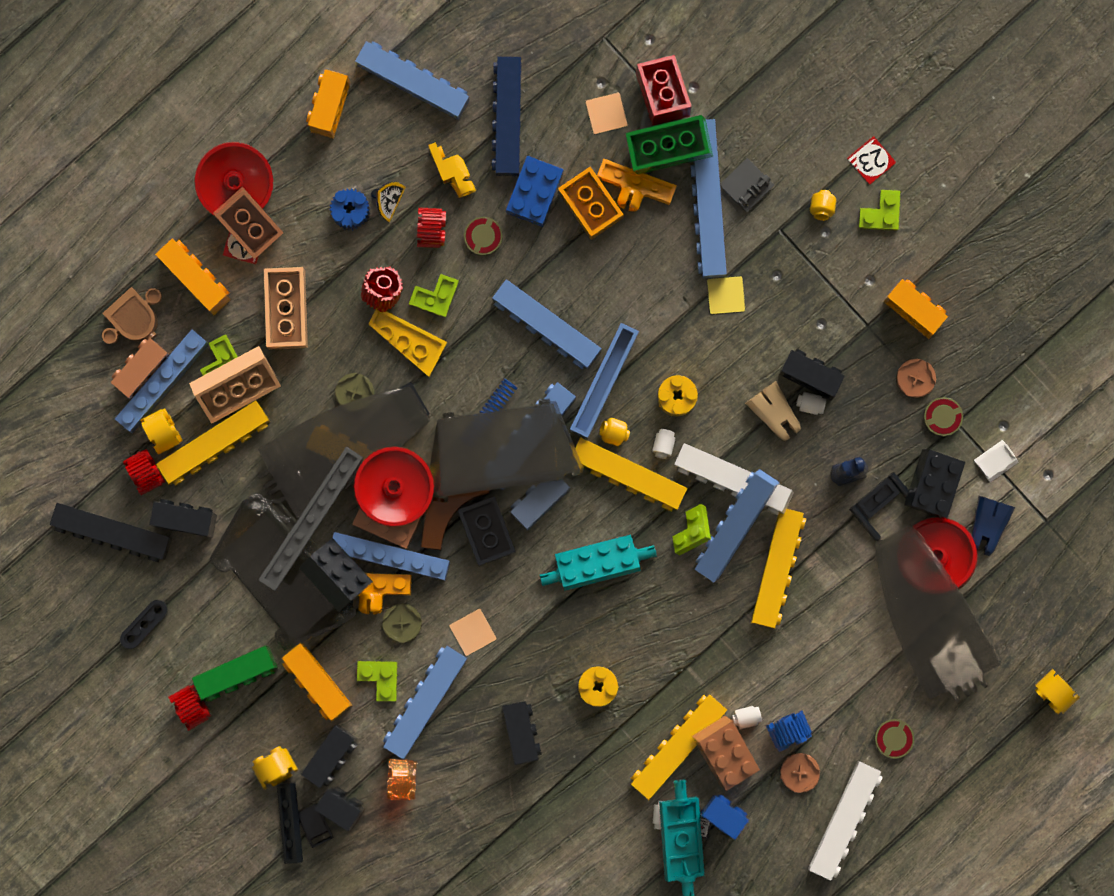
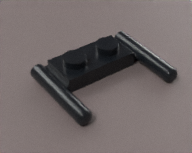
(876, 500)

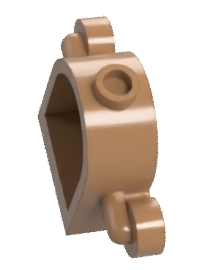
(132, 316)

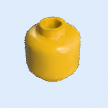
(823, 205)
(614, 431)

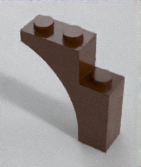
(440, 514)

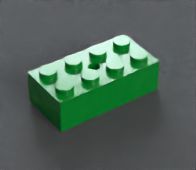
(650, 145)
(235, 672)

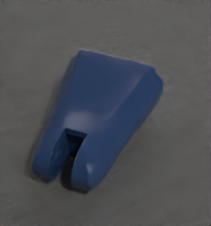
(849, 471)
(990, 522)

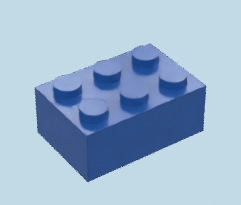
(534, 191)
(724, 817)

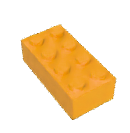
(190, 273)
(316, 681)

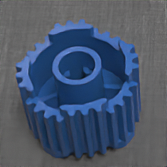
(343, 200)
(789, 730)

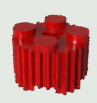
(430, 227)
(381, 288)
(144, 472)
(189, 707)

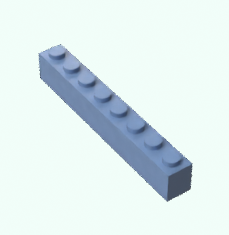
(709, 212)

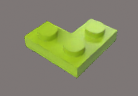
(886, 216)
(437, 301)
(223, 352)
(696, 533)
(384, 673)

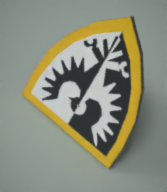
(388, 198)

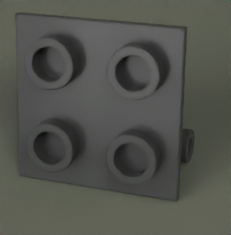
(747, 184)

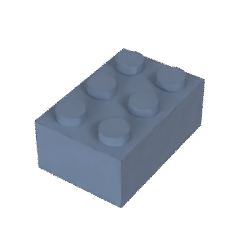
(538, 502)

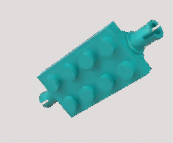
(597, 563)
(682, 838)

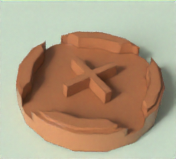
(916, 378)
(800, 772)

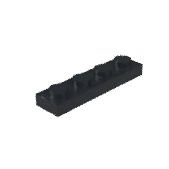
(289, 823)

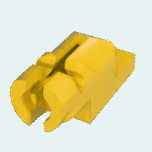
(452, 170)

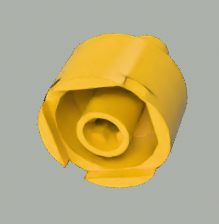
(677, 384)
(161, 430)
(600, 675)
(1057, 692)
(274, 768)

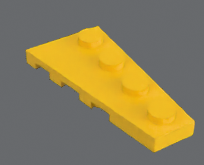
(414, 343)

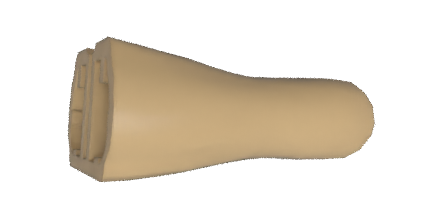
(774, 410)

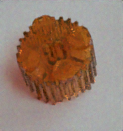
(401, 779)

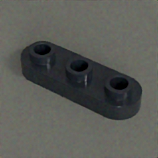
(137, 630)

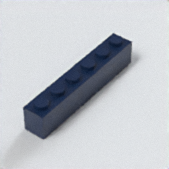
(508, 116)

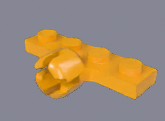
(635, 186)
(383, 584)

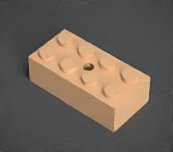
(282, 289)
(235, 384)

